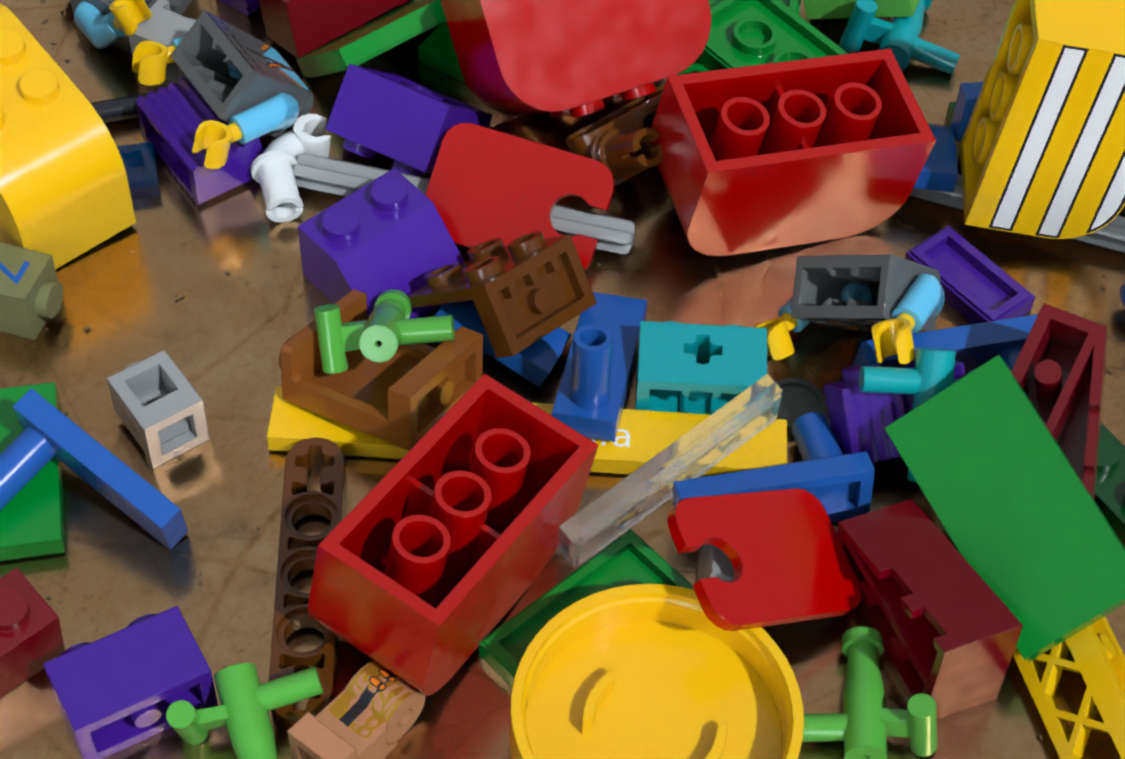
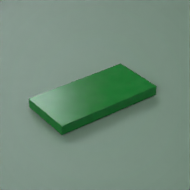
(1014, 505)

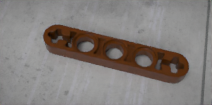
(298, 554)

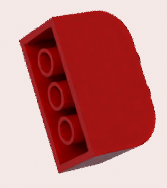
(572, 52)
(789, 150)
(451, 535)

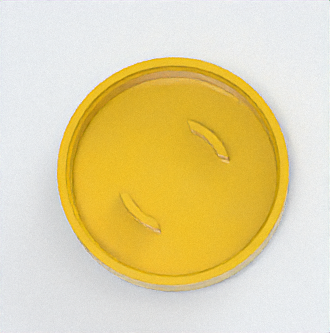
(652, 680)

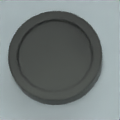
(799, 399)

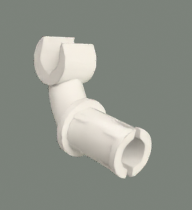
(275, 166)

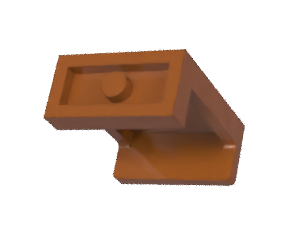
(384, 399)

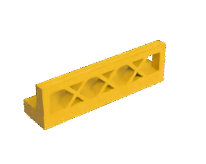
(1103, 670)

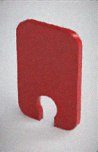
(508, 186)
(781, 557)

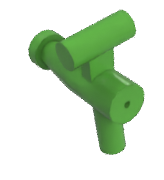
(380, 334)
(244, 709)
(865, 716)

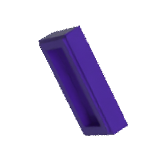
(971, 280)

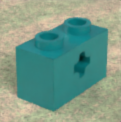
(696, 365)

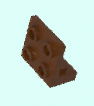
(516, 287)

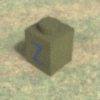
(27, 291)

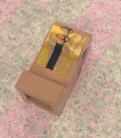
(361, 720)

